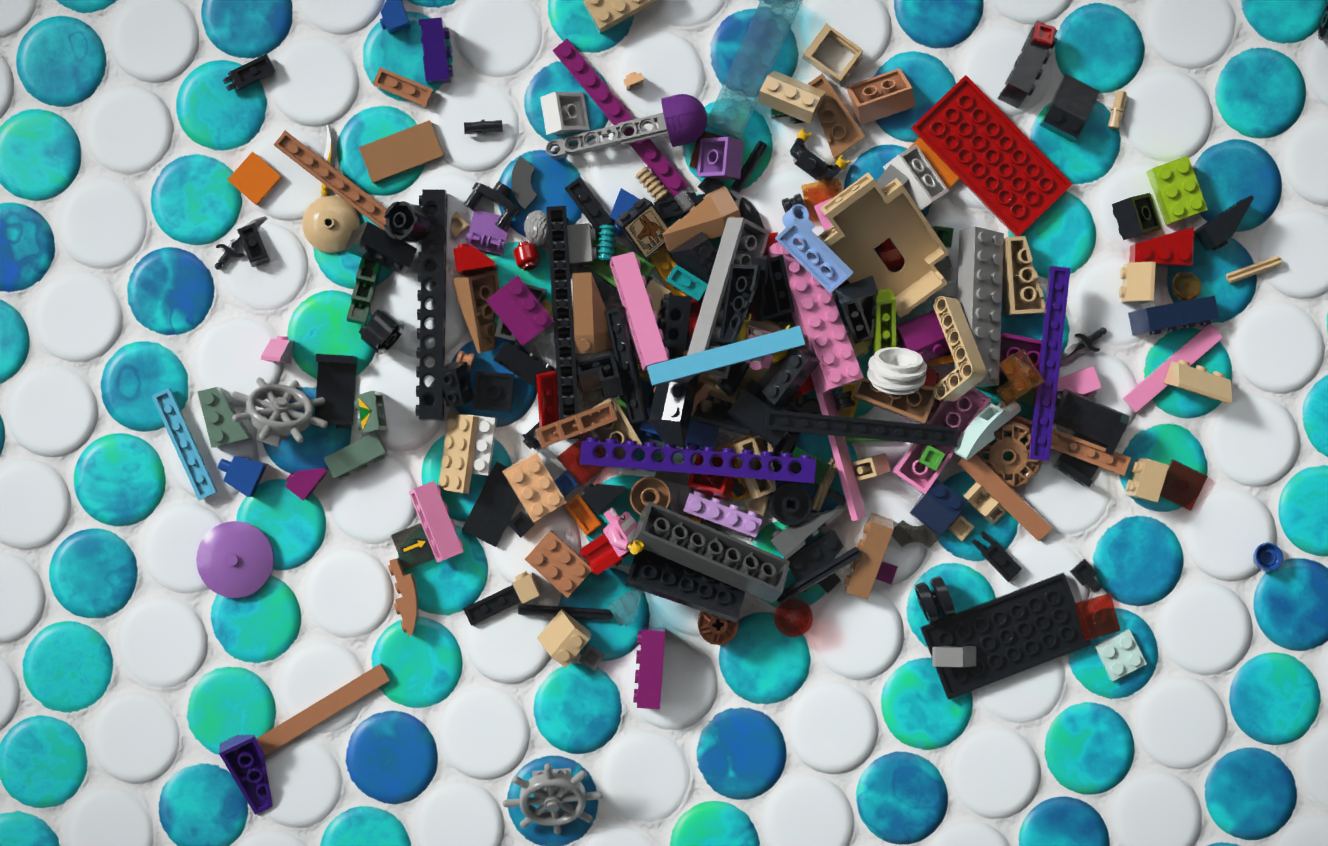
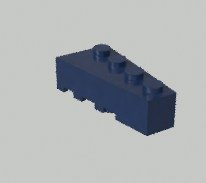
(1174, 315)

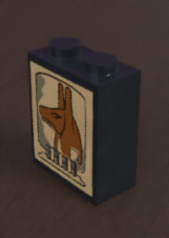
(643, 228)

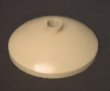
(333, 237)

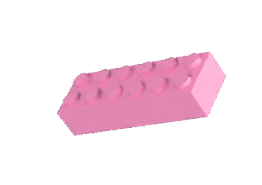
(948, 414)

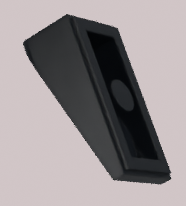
(253, 245)

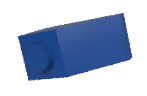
(394, 16)

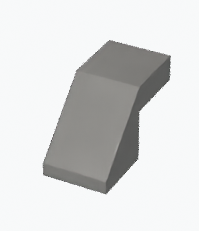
(953, 656)

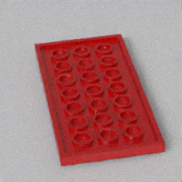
(991, 156)

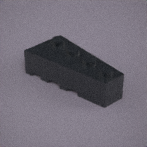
(1026, 71)

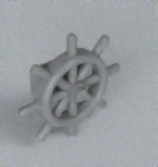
(278, 416)
(552, 790)

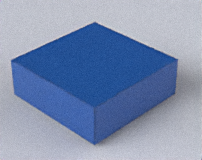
(566, 483)

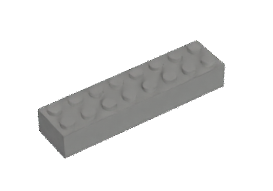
(739, 244)
(981, 293)

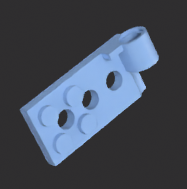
(800, 227)

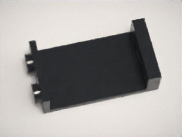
(337, 385)
(1090, 419)
(1075, 468)

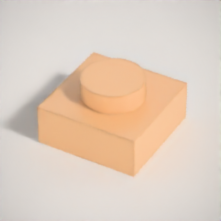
(633, 80)

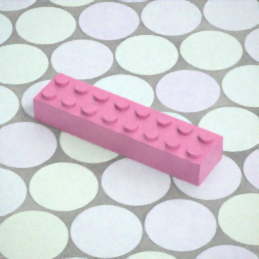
(820, 326)

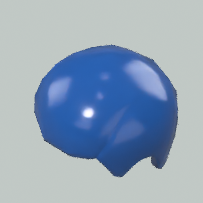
(1268, 557)

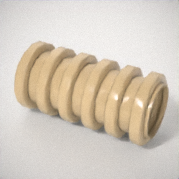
(651, 183)

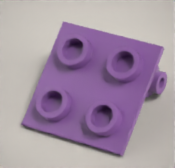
(485, 234)

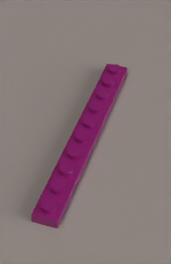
(616, 114)

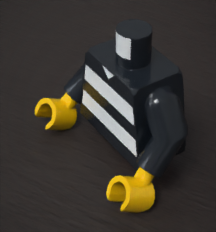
(812, 162)

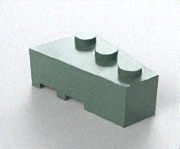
(218, 419)

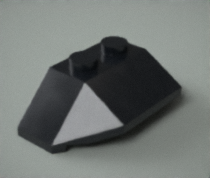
(673, 409)

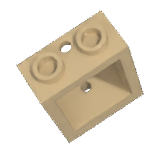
(826, 31)

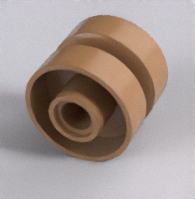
(647, 490)

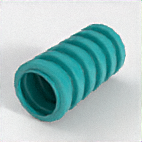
(606, 242)

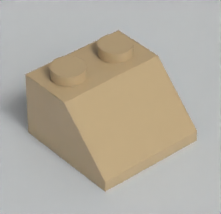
(1137, 282)
(564, 638)

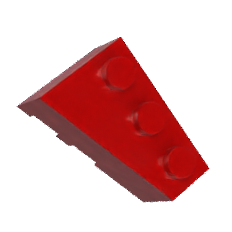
(1166, 250)

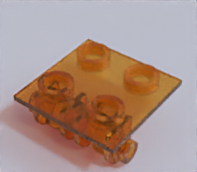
(819, 192)

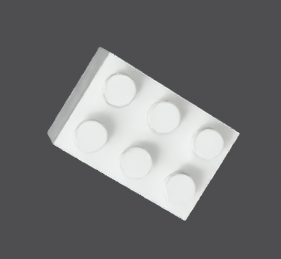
(923, 181)

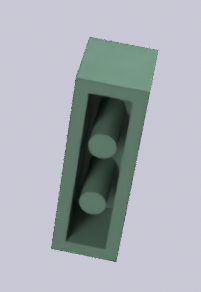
(356, 456)

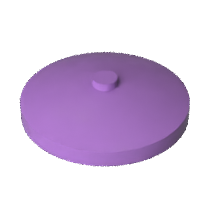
(235, 559)

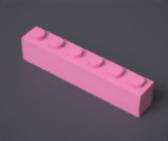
(638, 309)

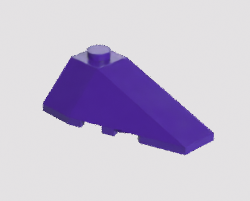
(248, 768)

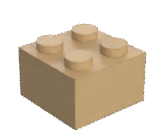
(1146, 479)

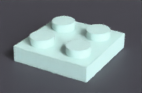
(1120, 655)

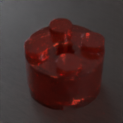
(797, 626)

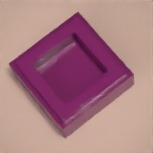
(886, 572)

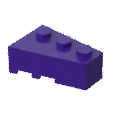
(436, 51)

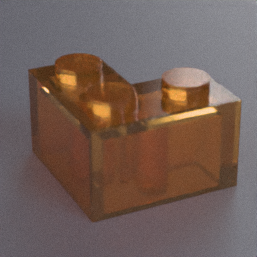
(1022, 377)

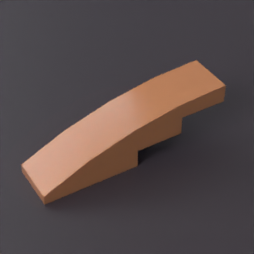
(576, 424)

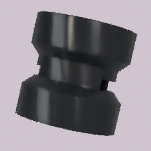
(787, 203)

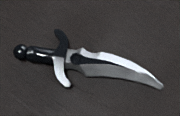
(234, 244)
(1076, 349)

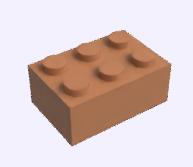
(559, 563)

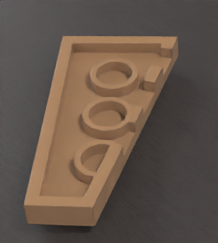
(836, 120)

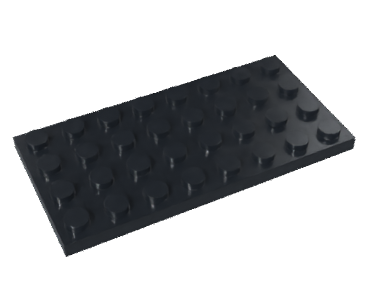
(1009, 634)

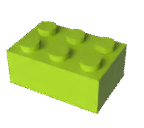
(1176, 190)

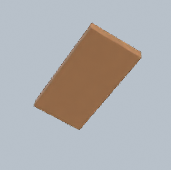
(401, 151)

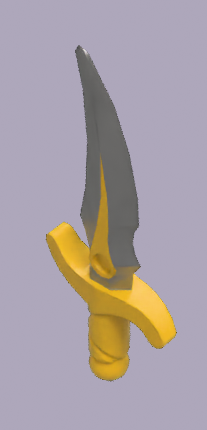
(329, 155)

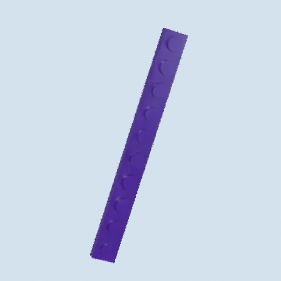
(1049, 363)

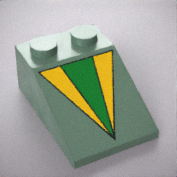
(371, 412)

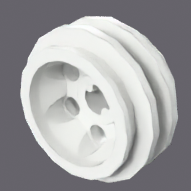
(897, 370)

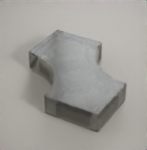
(905, 533)

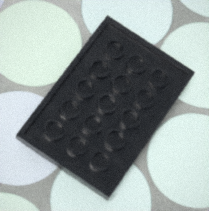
(684, 585)

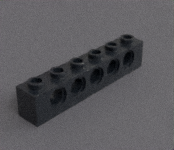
(679, 324)

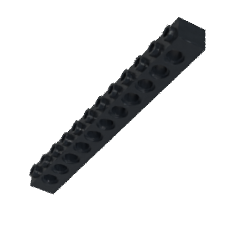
(562, 312)
(435, 412)

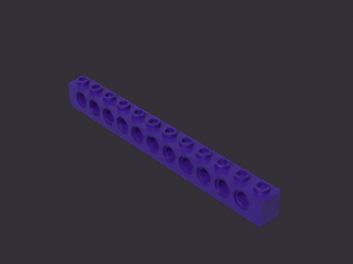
(590, 457)

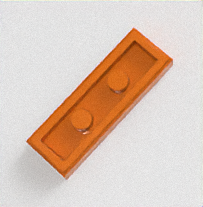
(943, 171)

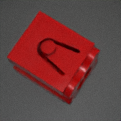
(601, 554)

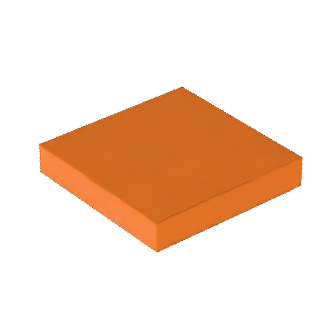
(254, 178)

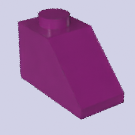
(305, 482)

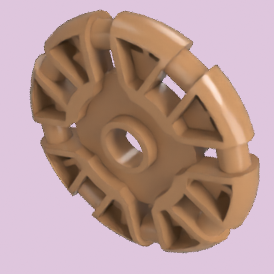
(1020, 452)

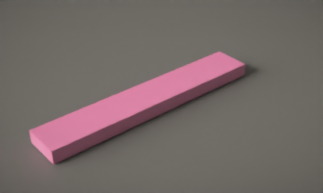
(1188, 352)

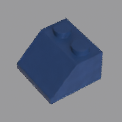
(938, 507)

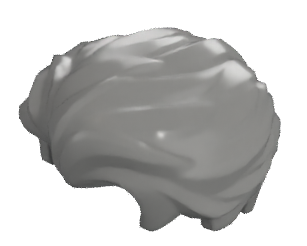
(536, 228)

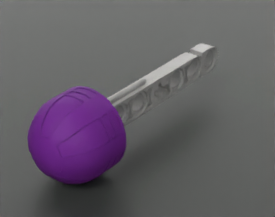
(682, 119)

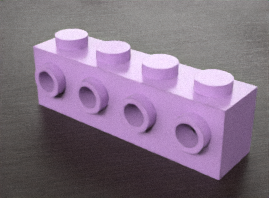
(723, 515)

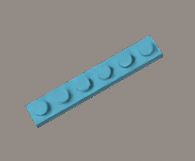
(184, 444)

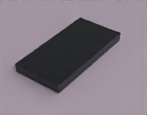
(493, 508)

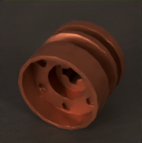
(711, 634)

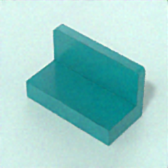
(686, 283)

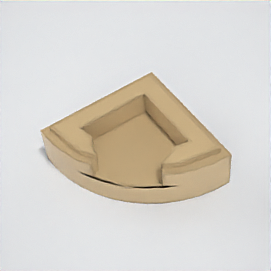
(458, 225)

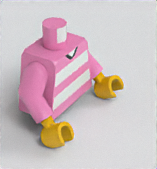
(621, 532)

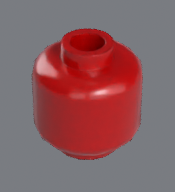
(526, 256)

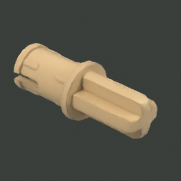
(1117, 110)

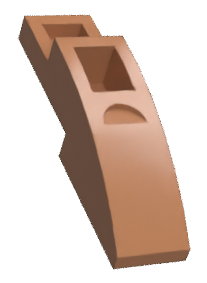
(407, 604)

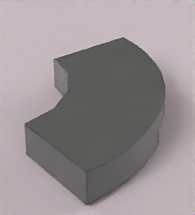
(521, 183)

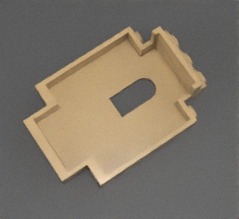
(866, 218)

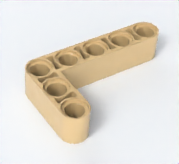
(963, 348)

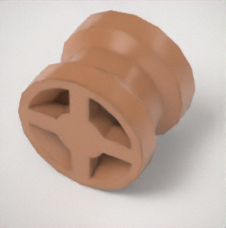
(469, 358)

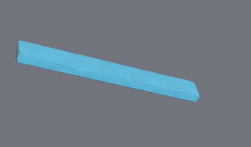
(725, 355)

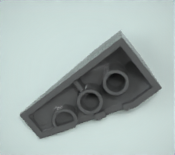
(794, 537)

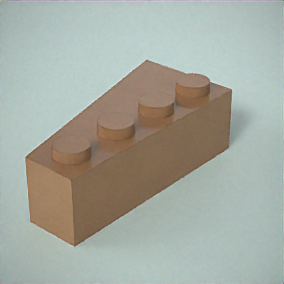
(872, 548)

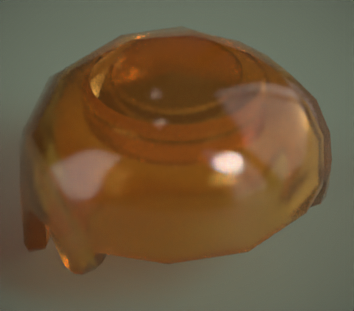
(1186, 286)

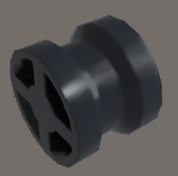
(844, 400)

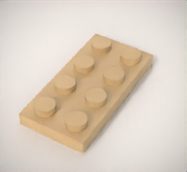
(458, 453)

